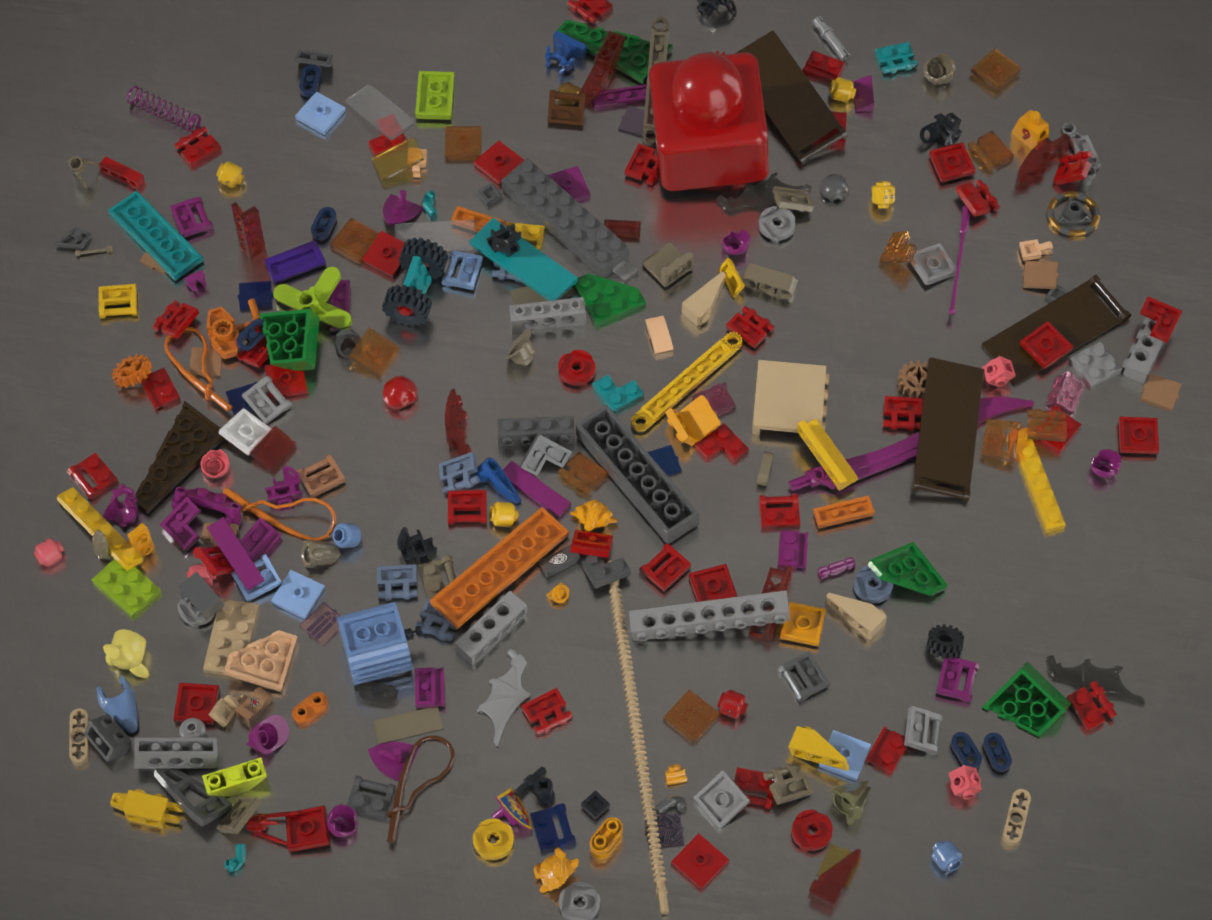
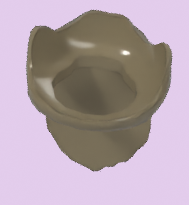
(100, 546)
(319, 553)

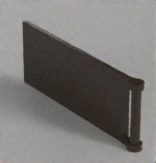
(792, 99)
(1076, 315)
(948, 427)

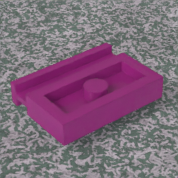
(259, 539)
(792, 549)
(429, 687)

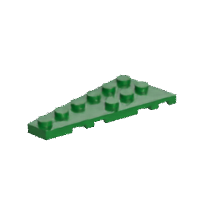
(634, 55)

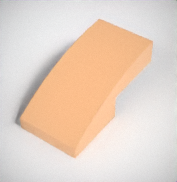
(659, 334)

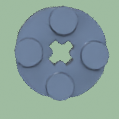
(870, 594)

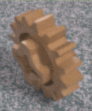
(908, 378)

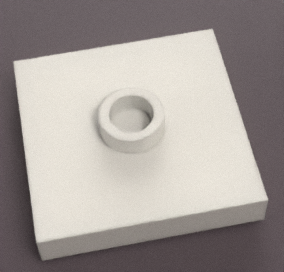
(244, 431)

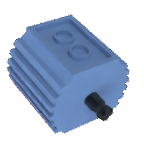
(376, 643)

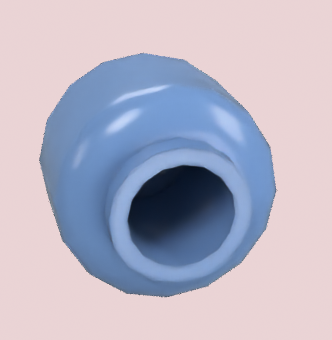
(347, 535)
(946, 856)

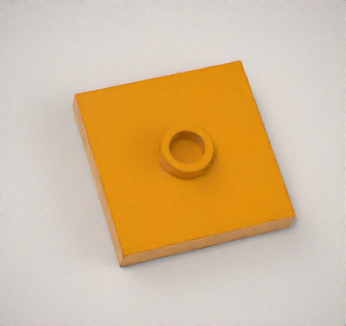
(804, 625)

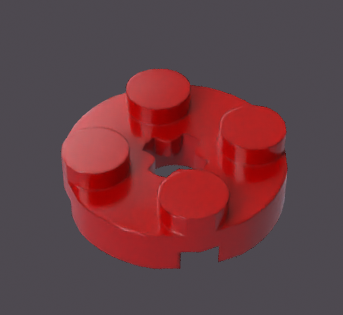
(574, 377)
(806, 840)

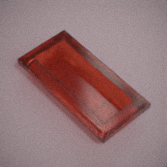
(624, 228)

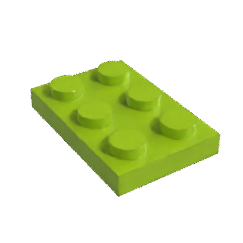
(434, 95)
(128, 589)

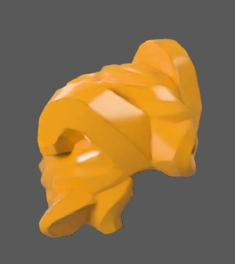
(593, 515)
(555, 870)

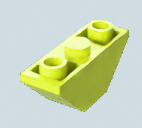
(235, 779)

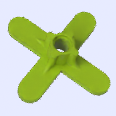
(316, 299)

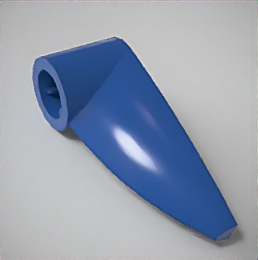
(492, 473)

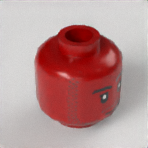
(732, 704)

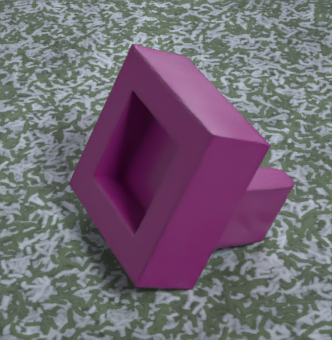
(190, 281)

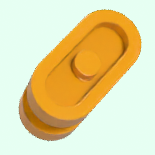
(606, 839)

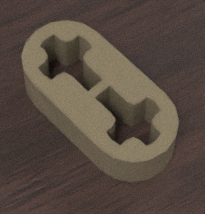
(765, 468)

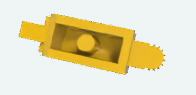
(146, 808)

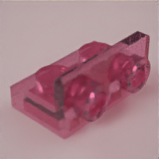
(1066, 393)
(718, 398)

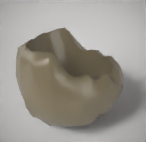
(939, 69)

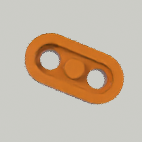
(310, 708)

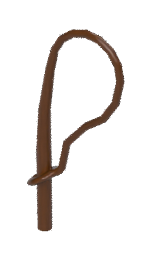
(397, 809)

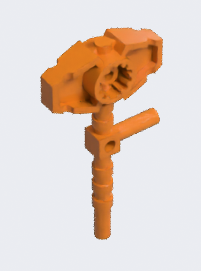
(223, 332)

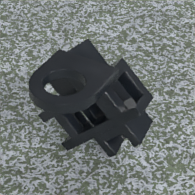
(709, 6)
(939, 129)
(498, 244)
(415, 552)

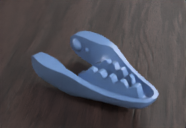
(122, 707)

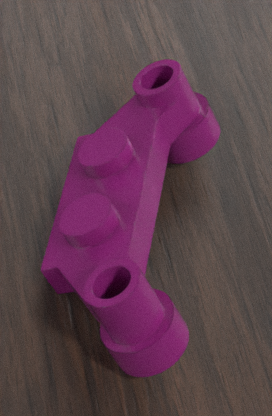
(211, 500)

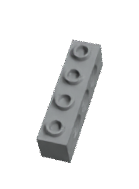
(547, 314)
(1138, 369)
(473, 651)
(175, 753)

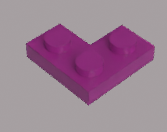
(177, 523)

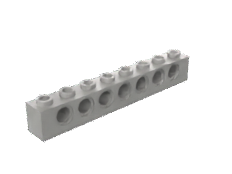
(701, 610)

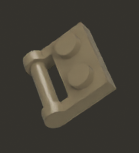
(432, 577)

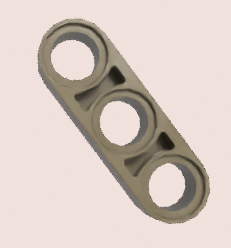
(770, 281)

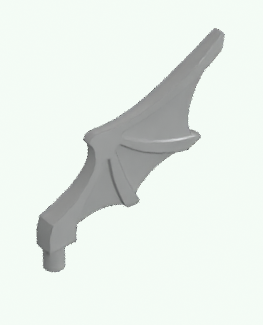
(505, 695)

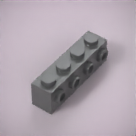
(524, 430)

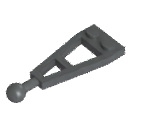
(201, 813)

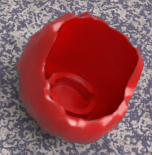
(399, 392)

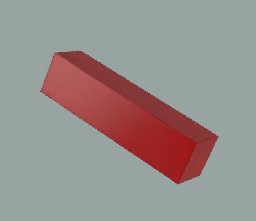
(121, 172)

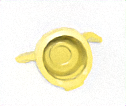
(127, 652)

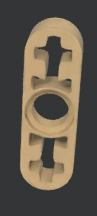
(84, 744)
(1014, 809)

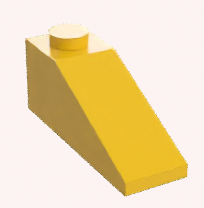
(813, 747)

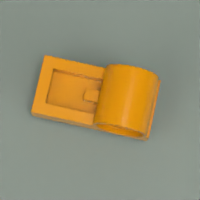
(141, 540)

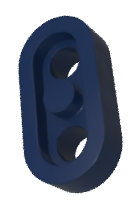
(308, 81)
(323, 225)
(250, 335)
(966, 752)
(997, 753)

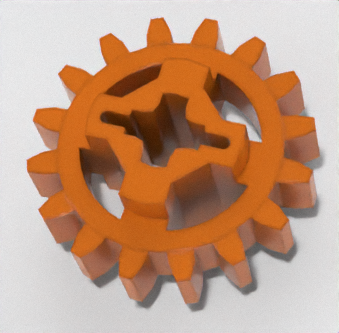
(131, 370)

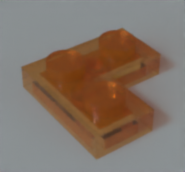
(898, 250)

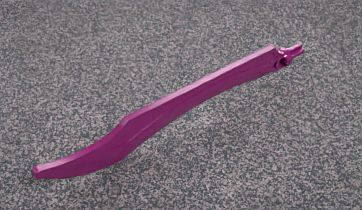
(905, 449)

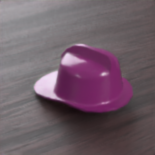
(269, 734)

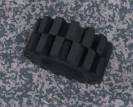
(945, 641)

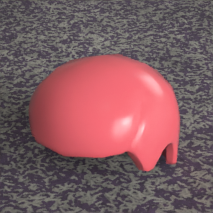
(215, 464)

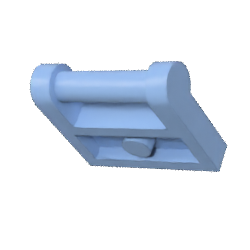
(467, 273)
(269, 574)

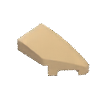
(225, 708)

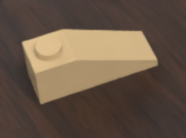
(702, 302)
(859, 614)

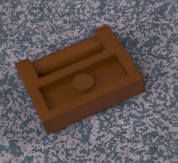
(566, 113)

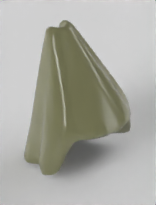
(851, 799)

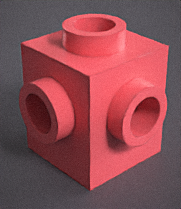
(998, 371)
(965, 782)

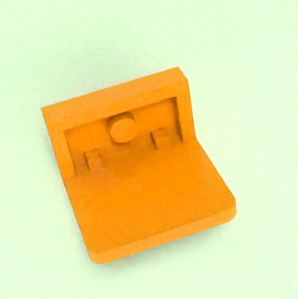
(693, 421)

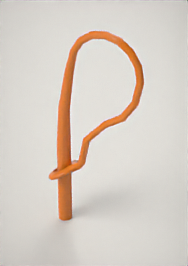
(207, 390)
(252, 507)

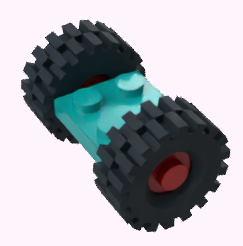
(409, 302)

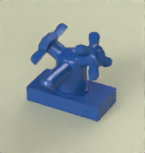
(566, 47)

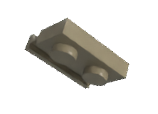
(793, 199)

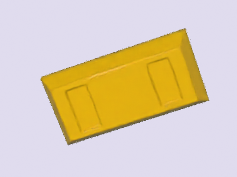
(732, 278)

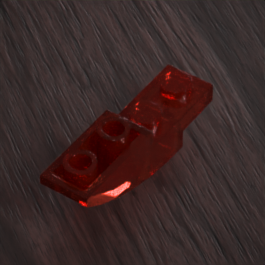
(604, 66)
(1039, 156)
(456, 424)

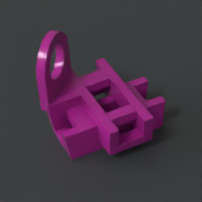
(290, 483)

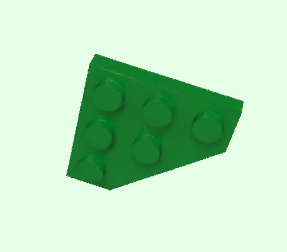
(607, 298)
(908, 569)

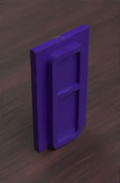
(295, 262)

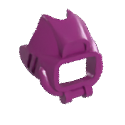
(116, 511)

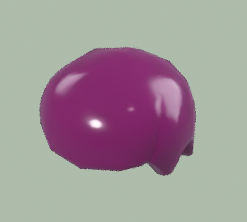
(736, 243)
(1106, 463)
(342, 821)

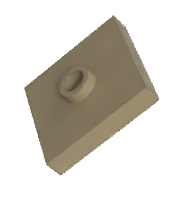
(239, 815)

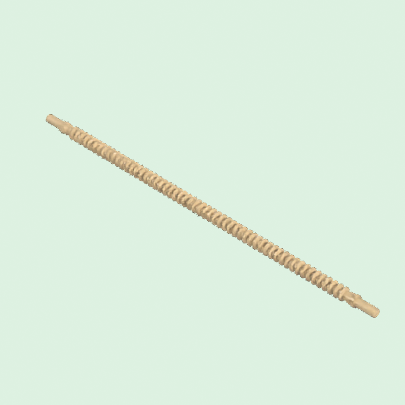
(639, 747)

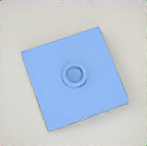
(320, 113)
(298, 594)
(853, 750)

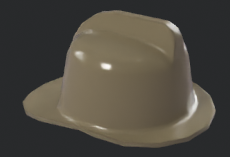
(522, 349)

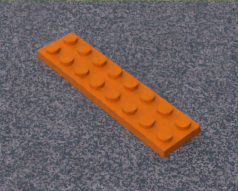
(499, 567)

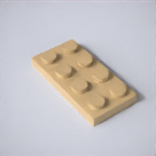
(230, 632)

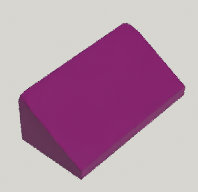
(864, 94)

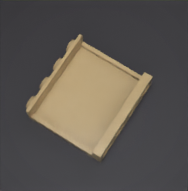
(788, 395)

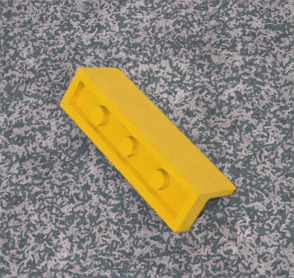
(827, 453)

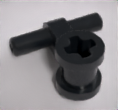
(541, 786)

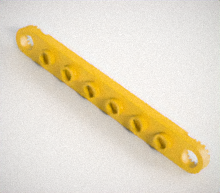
(686, 381)

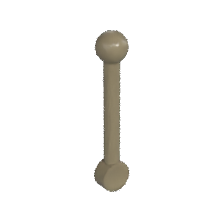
(109, 249)

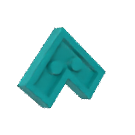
(616, 397)

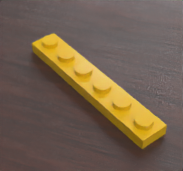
(1038, 483)
(94, 521)

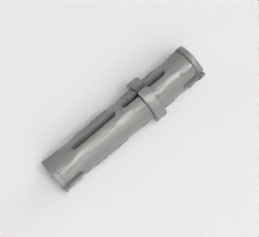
(827, 33)

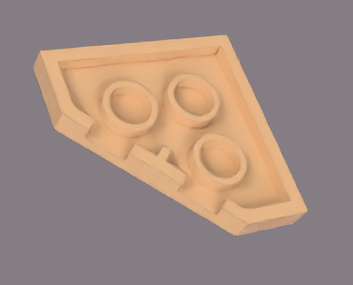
(263, 661)

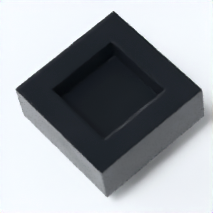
(595, 804)

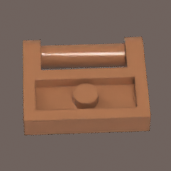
(322, 480)

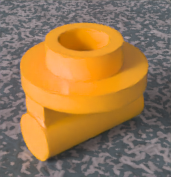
(559, 593)
(675, 774)

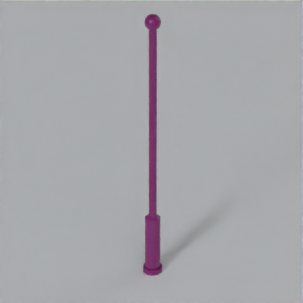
(963, 229)

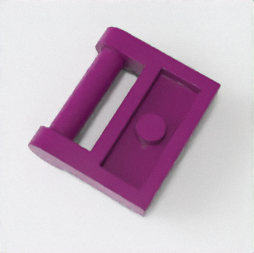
(185, 219)
(951, 675)

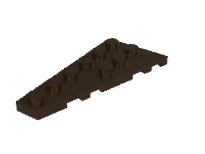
(178, 455)

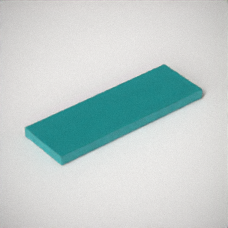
(155, 235)
(527, 265)

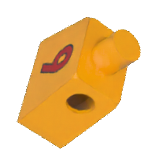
(1031, 129)

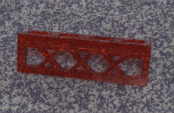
(249, 231)
(783, 585)

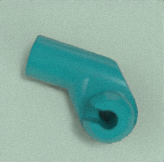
(427, 203)
(239, 860)

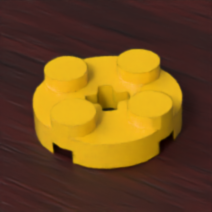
(490, 850)

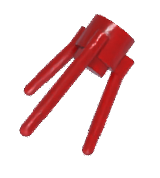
(259, 823)

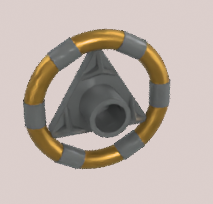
(1073, 214)

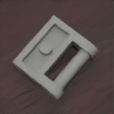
(262, 404)
(917, 730)

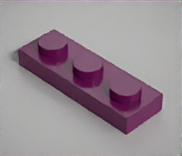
(341, 298)

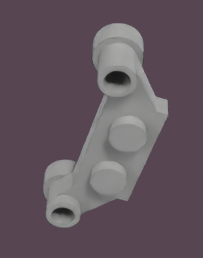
(1079, 143)

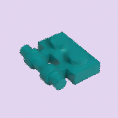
(895, 54)

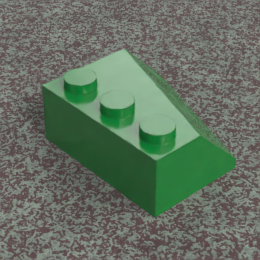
(291, 338)
(1028, 701)

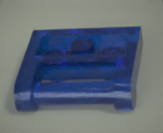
(546, 831)

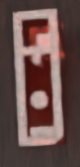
(833, 881)

